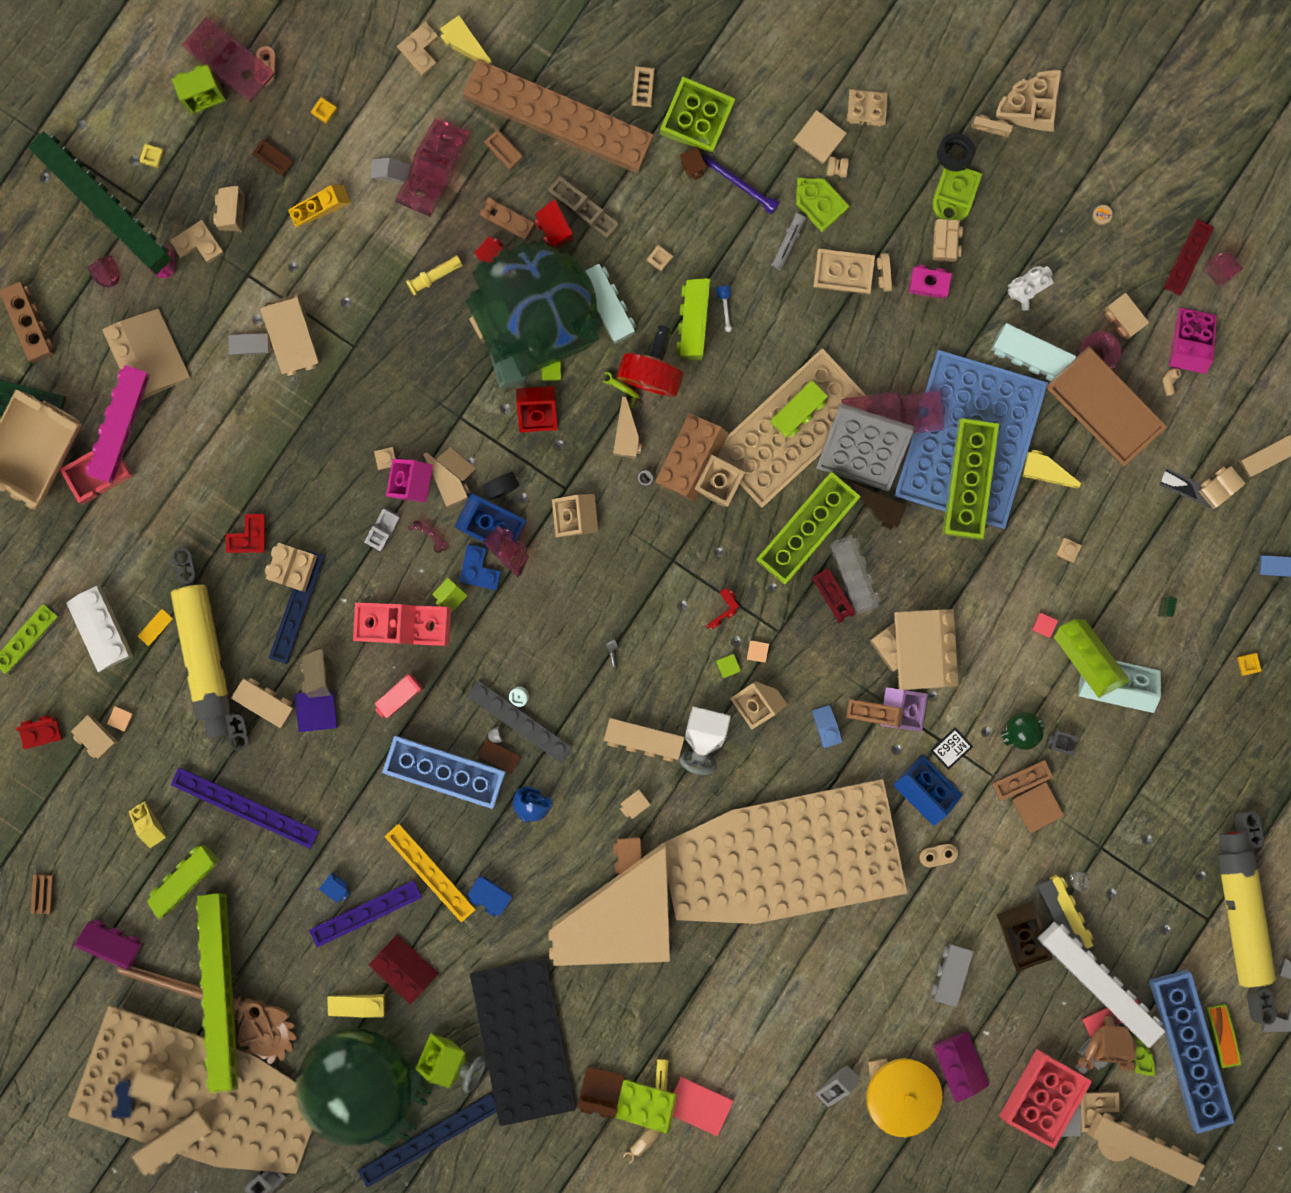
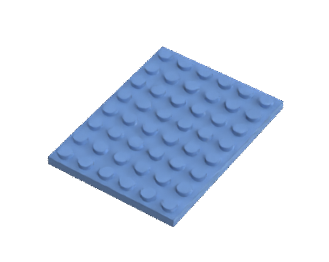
(979, 394)

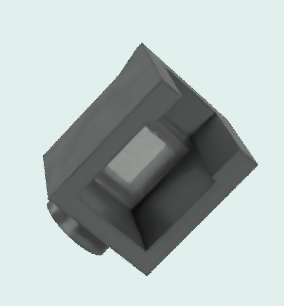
(1061, 742)

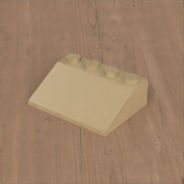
(149, 347)
(926, 649)

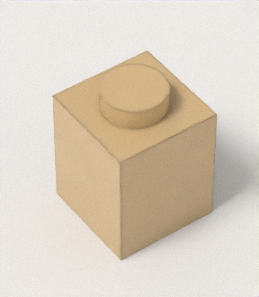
(634, 804)

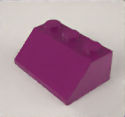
(109, 944)
(960, 1066)

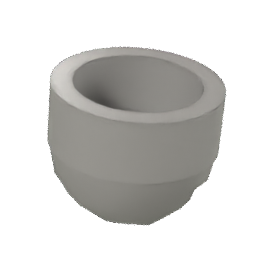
(642, 480)
(496, 735)

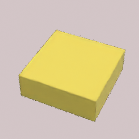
(151, 156)

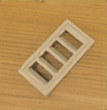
(647, 71)

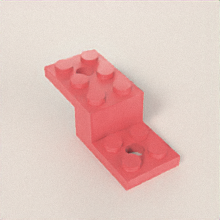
(402, 624)

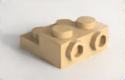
(290, 567)

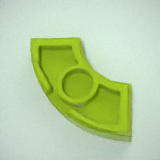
(1144, 1060)

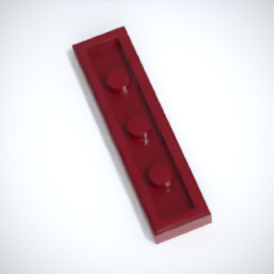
(1188, 257)

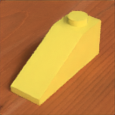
(462, 40)
(1045, 469)
(357, 1005)

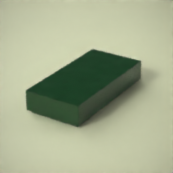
(1167, 607)

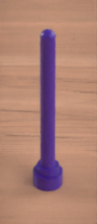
(769, 204)

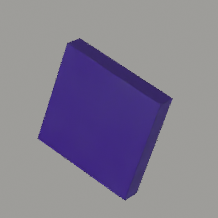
(315, 712)

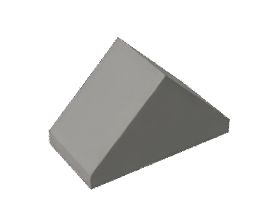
(389, 170)

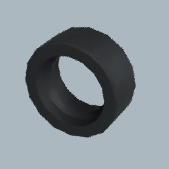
(962, 141)

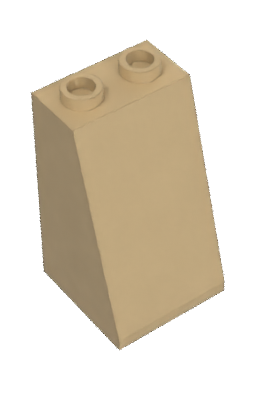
(290, 334)

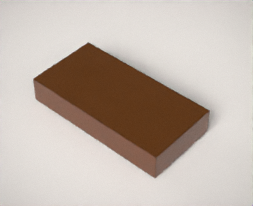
(273, 158)
(499, 756)

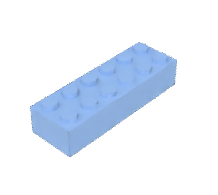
(444, 772)

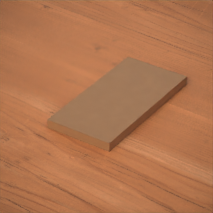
(1106, 406)

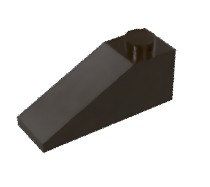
(882, 508)

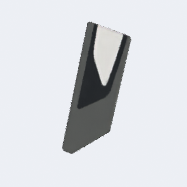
(1183, 486)

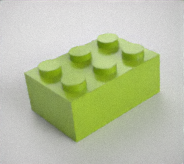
(198, 89)

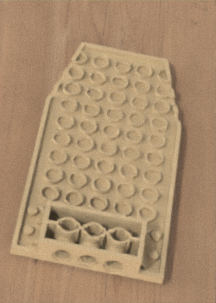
(787, 858)
(250, 1126)

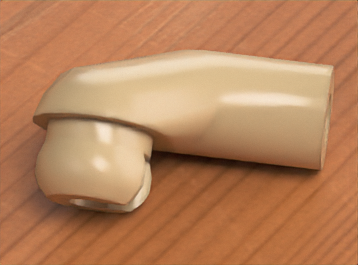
(1169, 379)

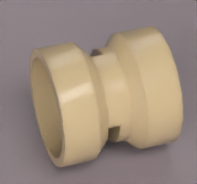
(832, 168)

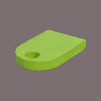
(956, 192)

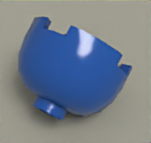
(530, 805)

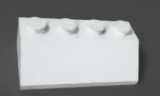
(99, 628)

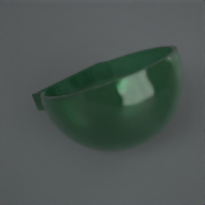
(357, 1088)

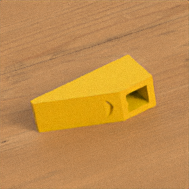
(319, 205)

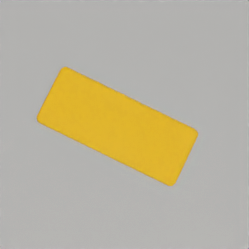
(155, 627)

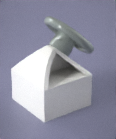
(704, 734)

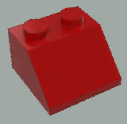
(554, 226)
(536, 409)

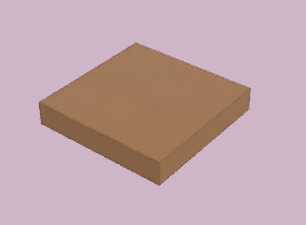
(1037, 807)

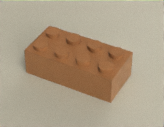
(689, 456)

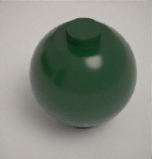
(1023, 730)

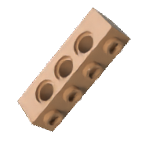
(11, 297)

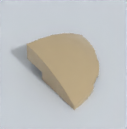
(1033, 102)

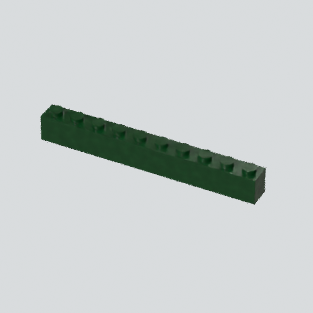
(100, 203)

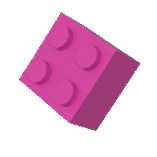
(409, 480)

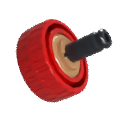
(650, 371)

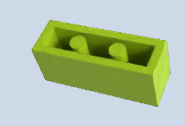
(799, 410)

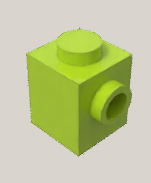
(449, 595)

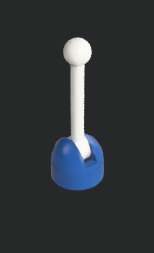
(724, 293)

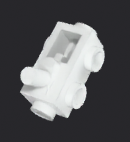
(1027, 286)

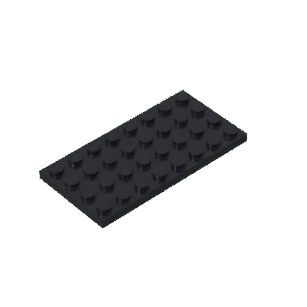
(522, 1041)

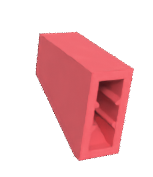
(398, 696)

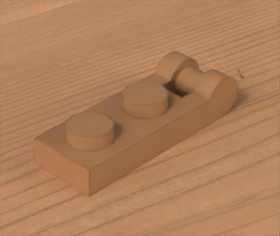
(507, 219)

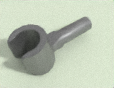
(612, 646)

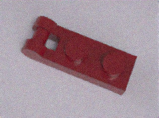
(833, 595)

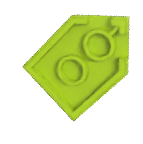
(819, 202)

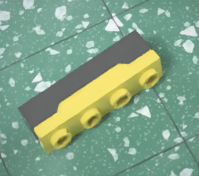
(1062, 909)

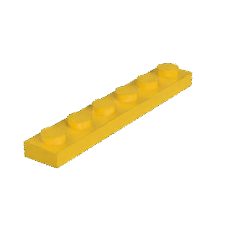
(430, 872)

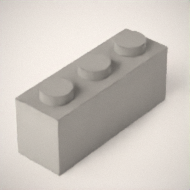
(951, 974)

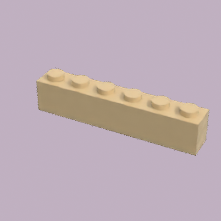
(1145, 1149)

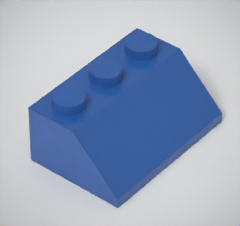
(928, 790)

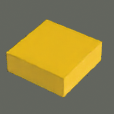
(324, 110)
(1249, 664)

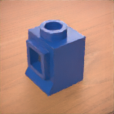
(335, 888)

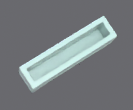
(608, 306)

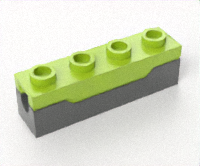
(28, 638)

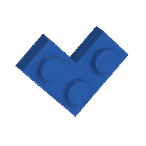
(473, 570)

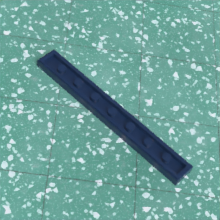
(428, 1140)

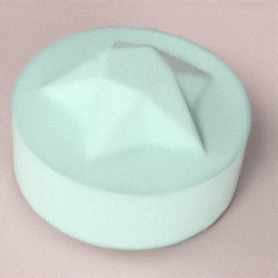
(519, 696)

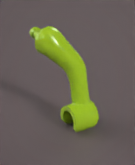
(623, 387)

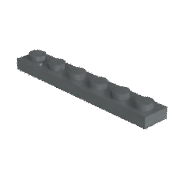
(519, 721)

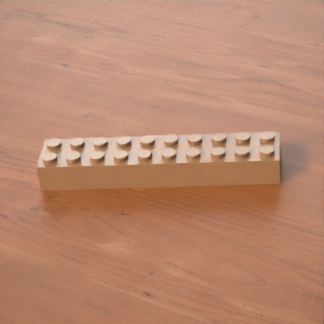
(558, 116)

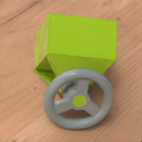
(445, 1062)

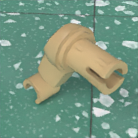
(643, 1143)

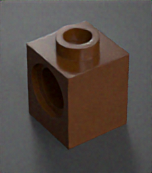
(693, 164)

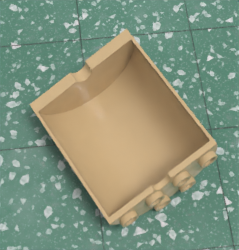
(33, 447)

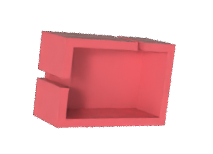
(86, 487)

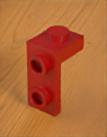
(729, 597)

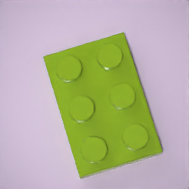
(646, 1106)

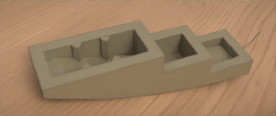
(584, 208)

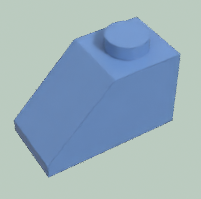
(826, 726)

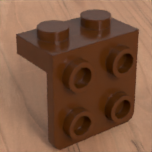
(600, 1092)

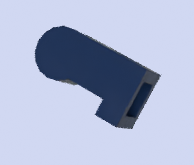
(124, 1101)

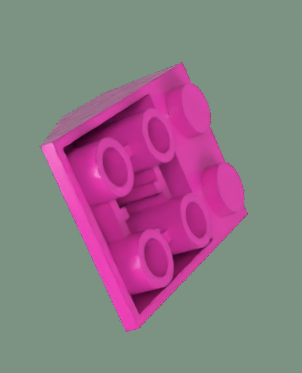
(1193, 341)

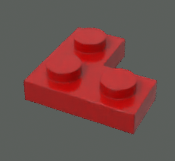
(252, 540)

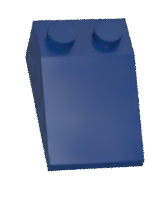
(482, 517)

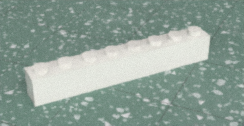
(1101, 984)

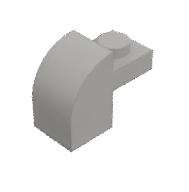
(265, 1183)

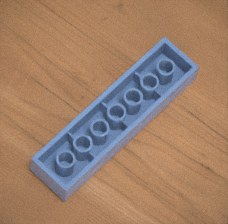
(1191, 1051)

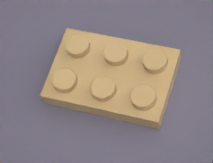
(844, 271)

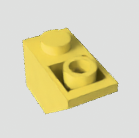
(146, 825)

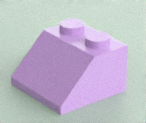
(913, 704)

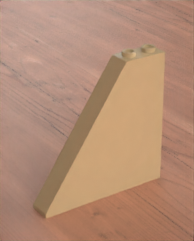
(619, 921)

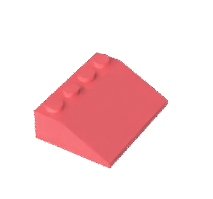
(1045, 1098)

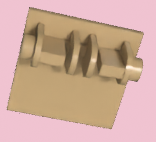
(867, 107)

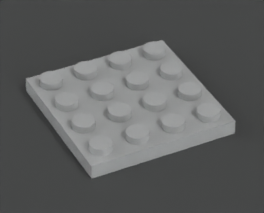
(864, 447)

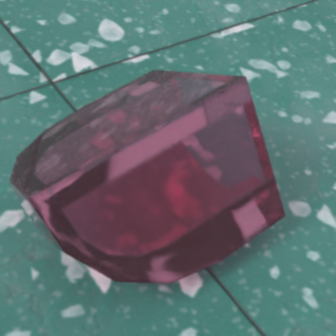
(105, 272)

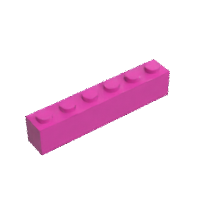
(118, 424)

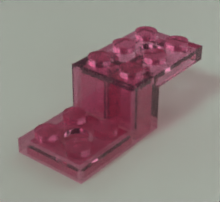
(228, 59)
(432, 167)
(904, 408)

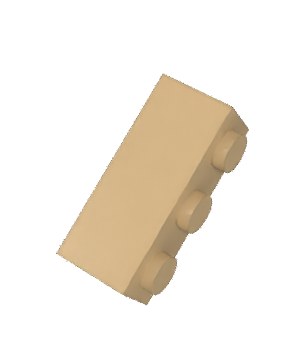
(263, 702)

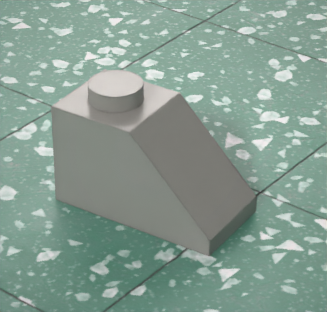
(838, 1086)

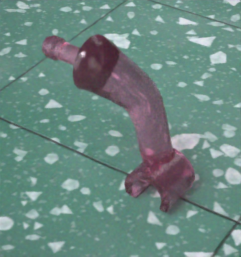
(439, 544)

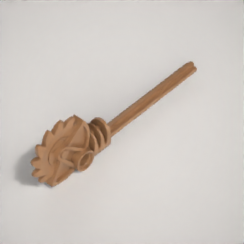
(265, 1033)

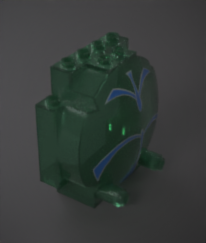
(534, 306)

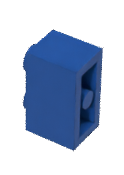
(489, 895)

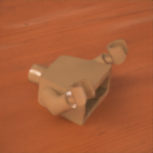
(1111, 1045)

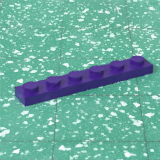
(365, 913)

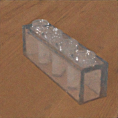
(853, 574)

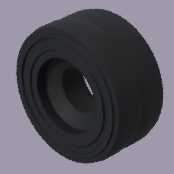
(501, 485)

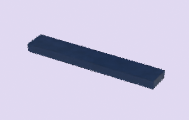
(294, 616)

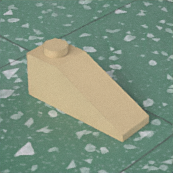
(627, 438)
(448, 484)

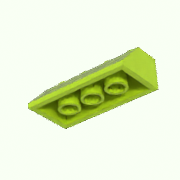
(694, 319)
(1090, 657)
(183, 881)

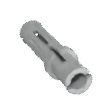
(788, 242)

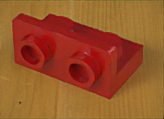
(39, 733)

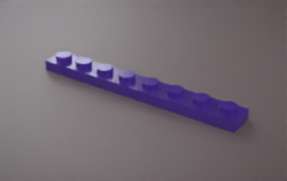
(244, 808)

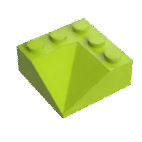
(697, 115)

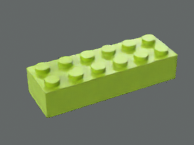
(970, 479)
(807, 528)

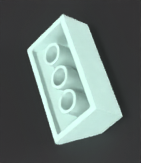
(1031, 352)
(1139, 693)

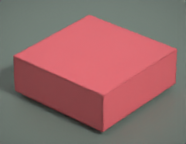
(1044, 625)

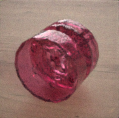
(1106, 343)

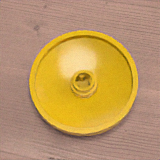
(904, 1097)

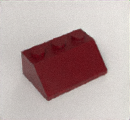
(403, 969)

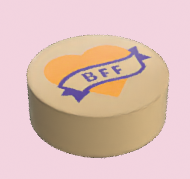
(1102, 215)

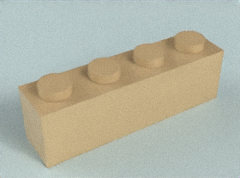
(643, 739)
(171, 1142)

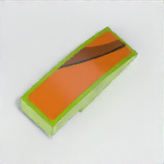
(1223, 1036)

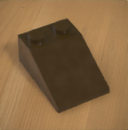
(1021, 931)

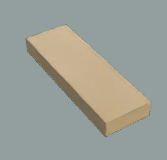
(1267, 457)

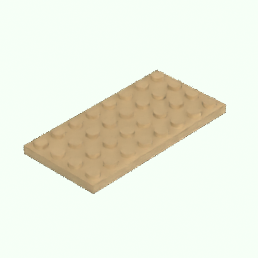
(764, 453)

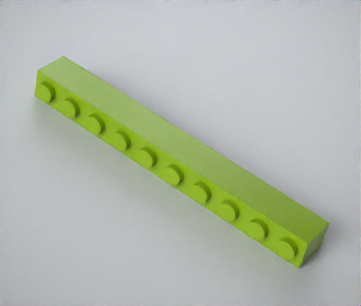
(217, 993)

